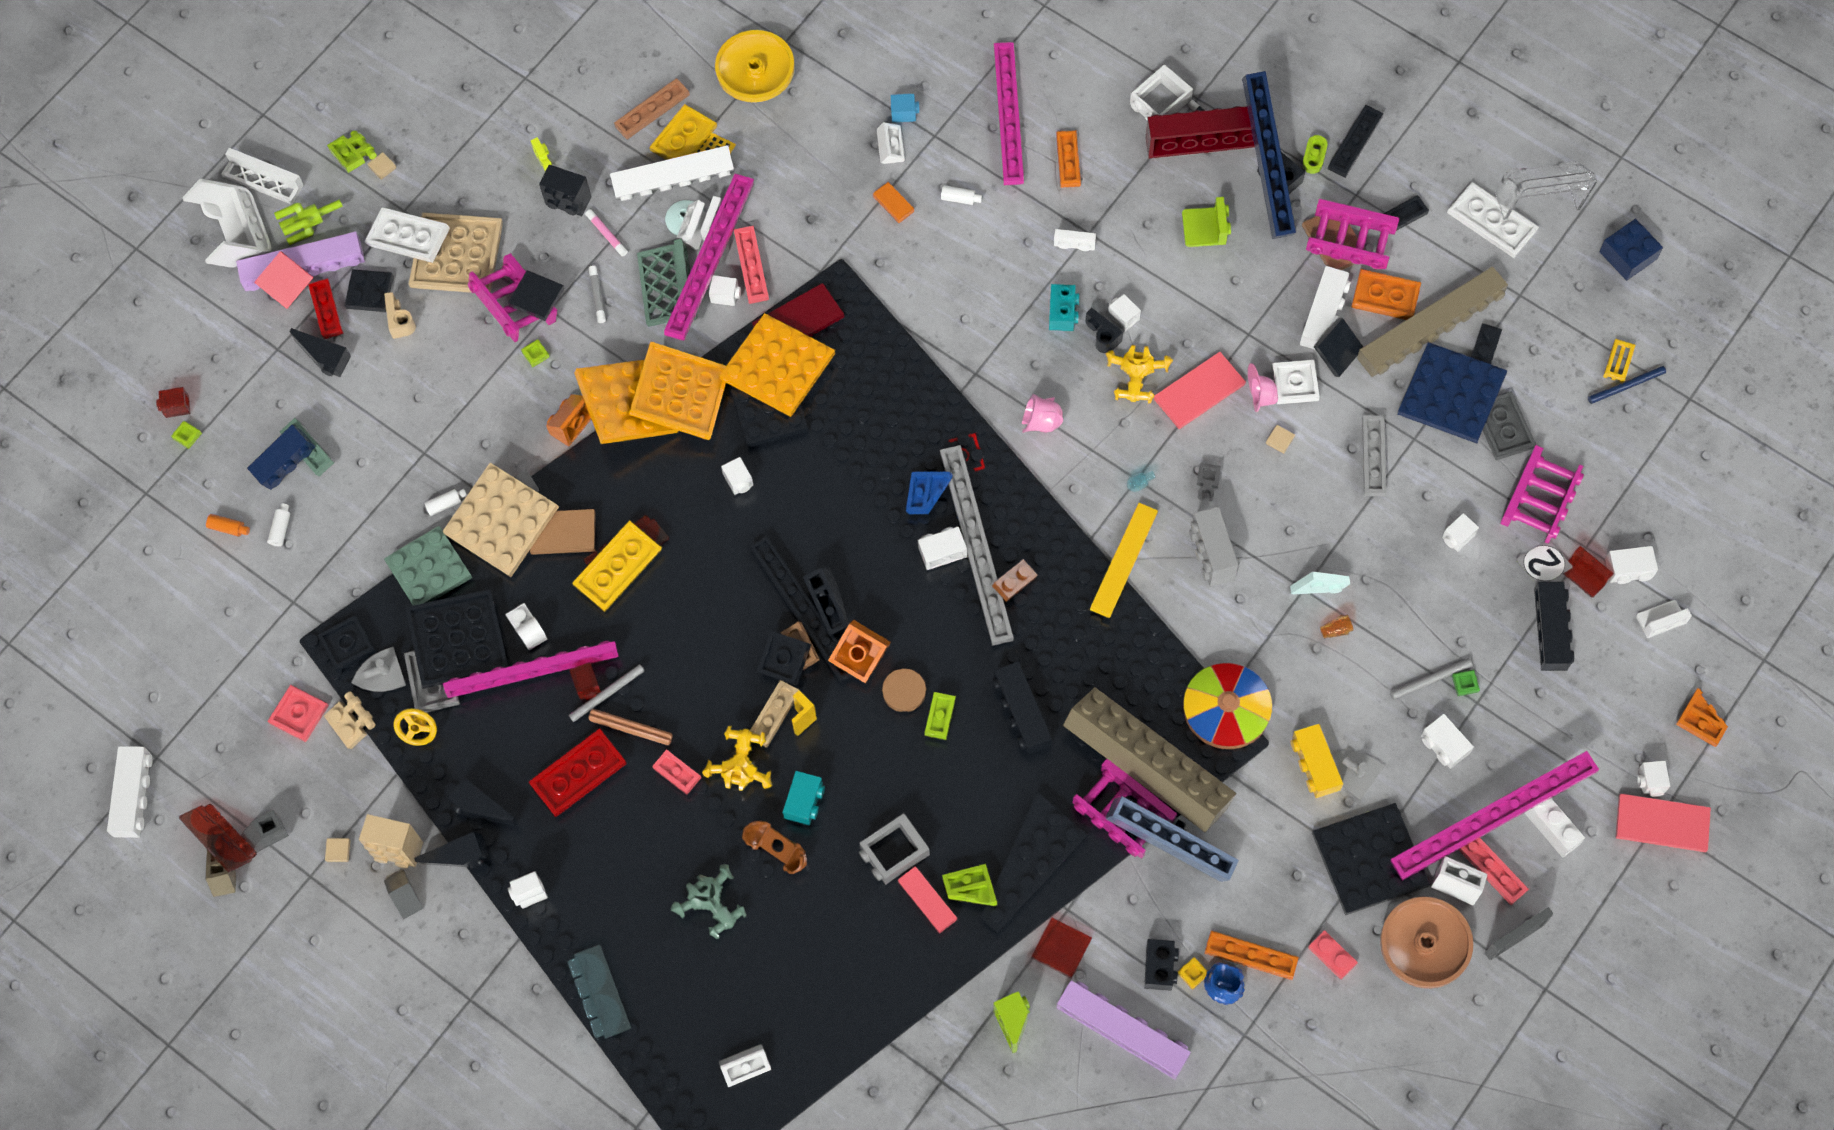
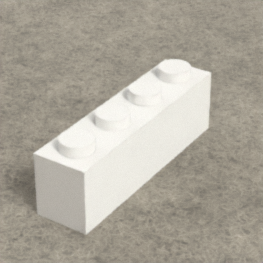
(1325, 305)
(129, 792)

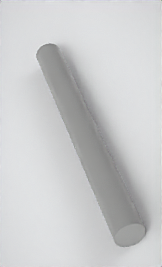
(1431, 679)
(606, 693)

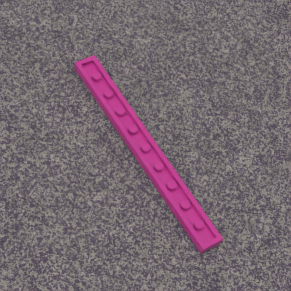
(709, 257)
(1494, 815)

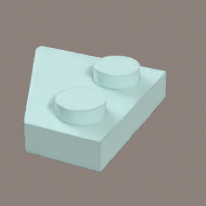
(1320, 583)

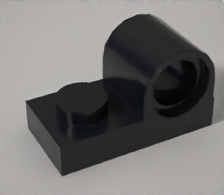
(1104, 329)

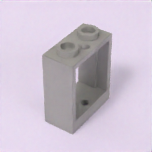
(914, 838)

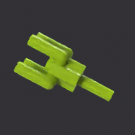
(305, 218)

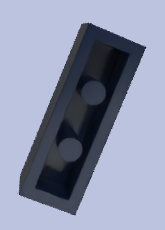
(281, 457)

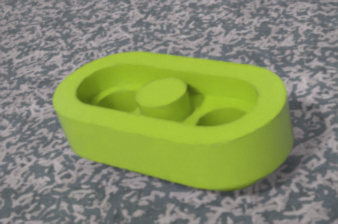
(1314, 156)

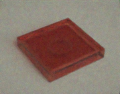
(1061, 948)

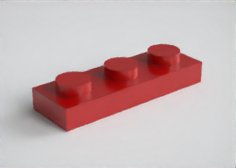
(325, 309)

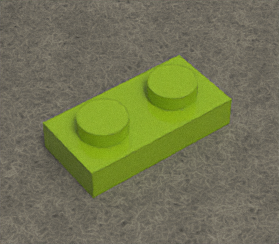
(940, 715)

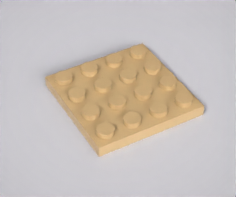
(468, 247)
(500, 519)

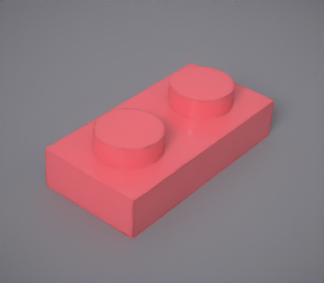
(676, 772)
(1332, 955)

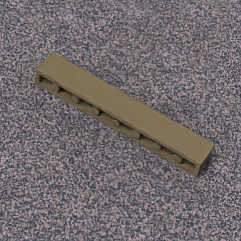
(1432, 322)

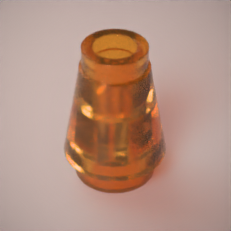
(1337, 627)

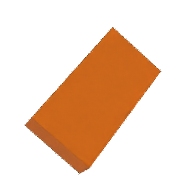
(893, 202)

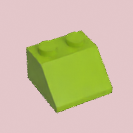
(1012, 1017)

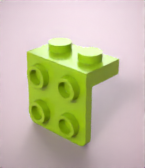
(1206, 225)

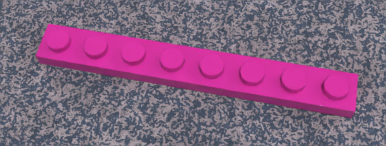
(1008, 113)
(522, 670)

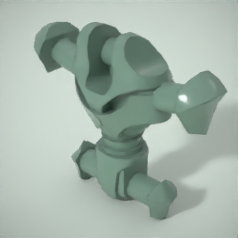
(707, 895)

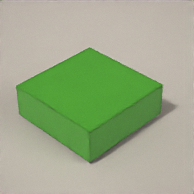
(1465, 683)

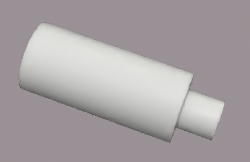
(960, 195)
(444, 501)
(279, 525)

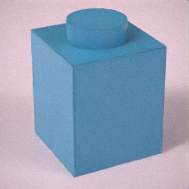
(904, 108)

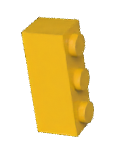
(1316, 761)

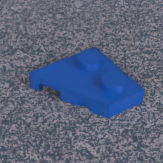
(925, 490)

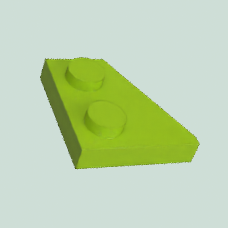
(970, 886)

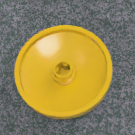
(754, 66)

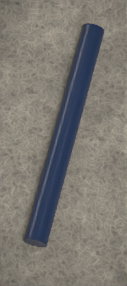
(1627, 384)

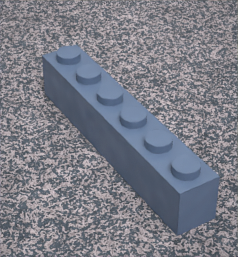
(1171, 839)

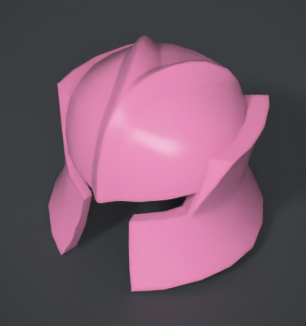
(1042, 415)

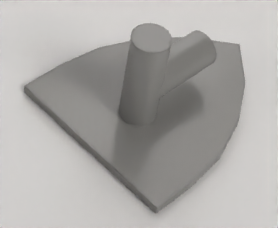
(380, 672)
(1357, 771)

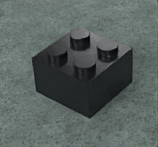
(565, 190)

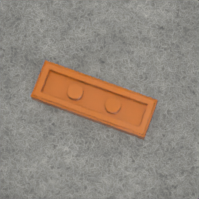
(1068, 159)

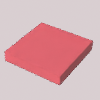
(283, 279)
(298, 713)

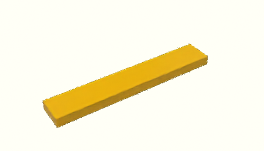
(1124, 560)

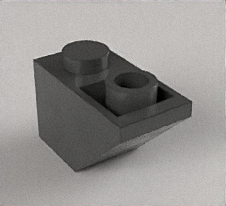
(265, 831)

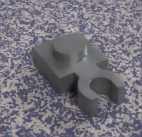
(1208, 478)

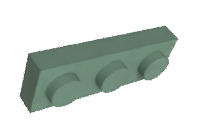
(318, 459)

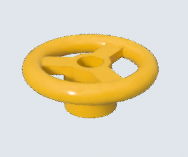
(417, 722)

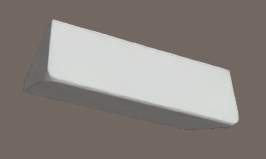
(890, 143)
(744, 1065)

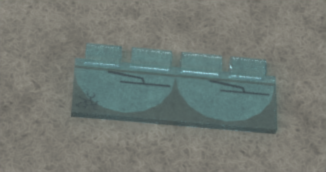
(604, 997)

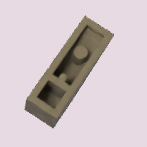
(218, 878)

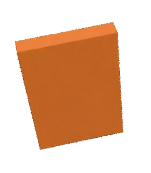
(1386, 294)

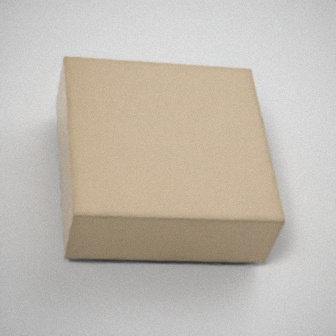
(381, 165)
(1280, 439)
(337, 850)

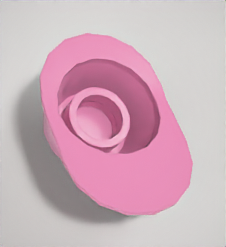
(1262, 389)

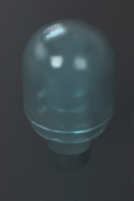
(1139, 481)

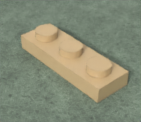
(774, 711)

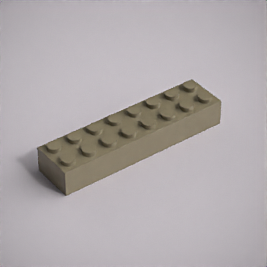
(1149, 759)

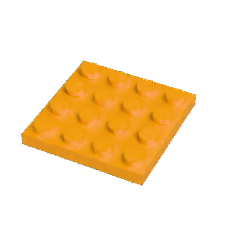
(777, 364)
(679, 391)
(609, 396)

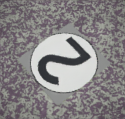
(1544, 563)

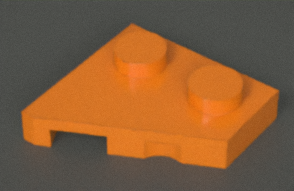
(1702, 720)

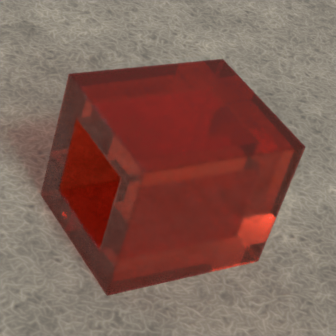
(173, 402)
(585, 681)

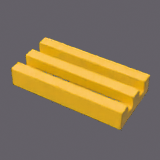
(1614, 375)

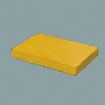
(683, 134)

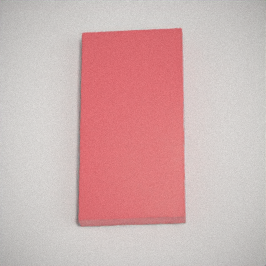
(1199, 390)
(1663, 823)

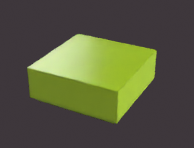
(535, 353)
(186, 434)

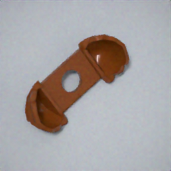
(762, 834)

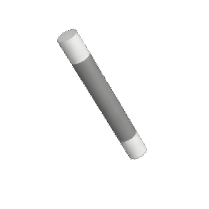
(597, 294)

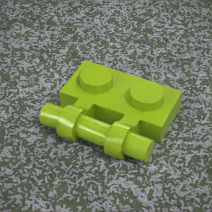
(347, 155)

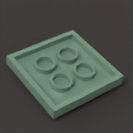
(428, 567)

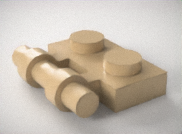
(345, 724)

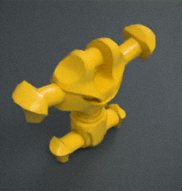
(1137, 366)
(738, 768)

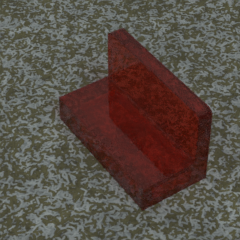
(1588, 572)

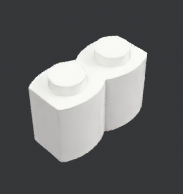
(527, 890)

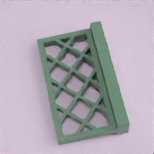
(682, 268)

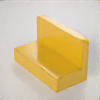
(806, 713)

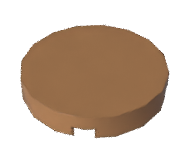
(904, 690)

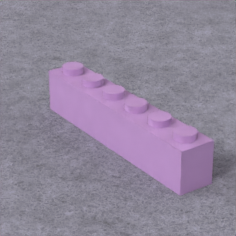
(312, 257)
(1123, 1029)

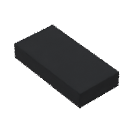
(1408, 211)

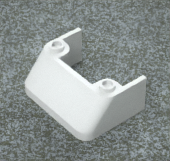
(237, 217)

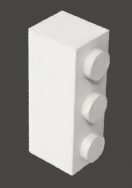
(1555, 827)

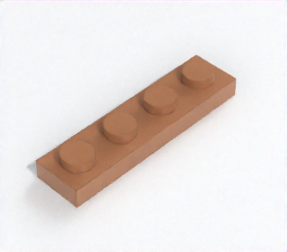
(651, 109)

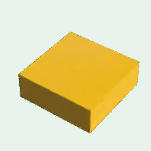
(1192, 973)

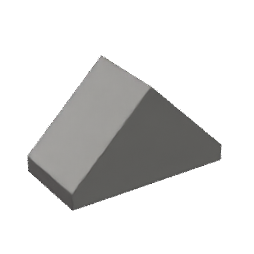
(403, 894)

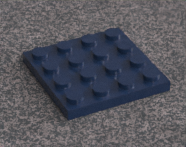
(1452, 392)

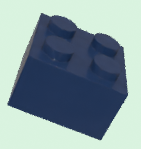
(1631, 249)

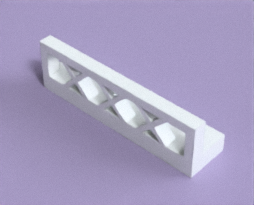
(262, 169)

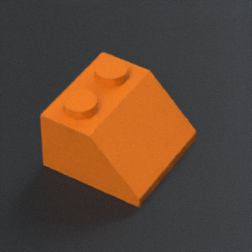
(569, 419)
(859, 651)

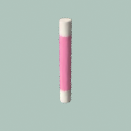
(606, 233)

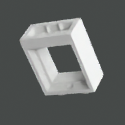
(1170, 81)

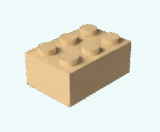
(391, 841)

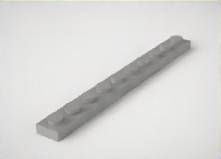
(976, 545)

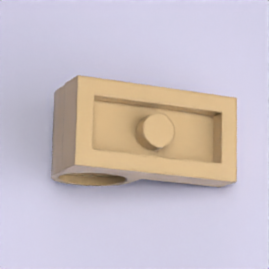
(396, 316)

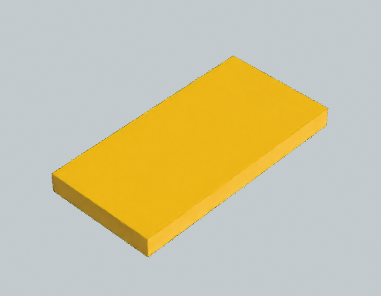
(617, 566)

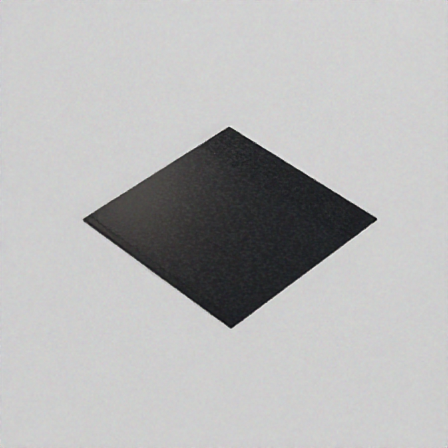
(829, 954)

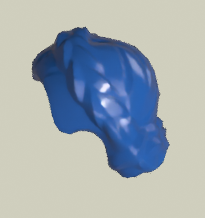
(1224, 983)

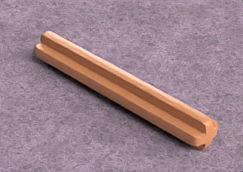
(630, 727)

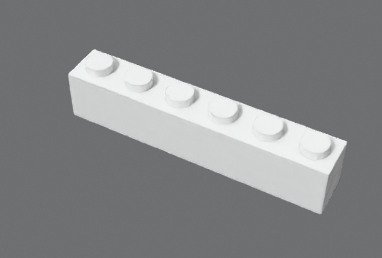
(672, 172)

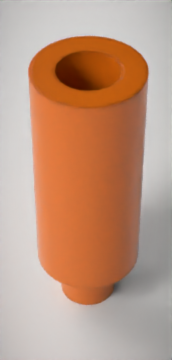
(226, 525)

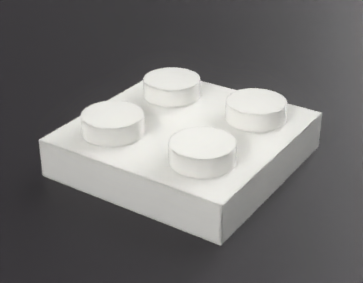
(1296, 381)

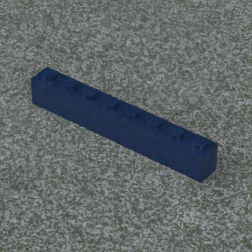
(1268, 155)

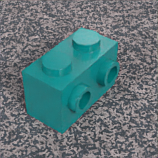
(1062, 307)
(803, 798)

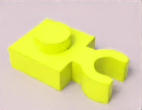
(541, 152)

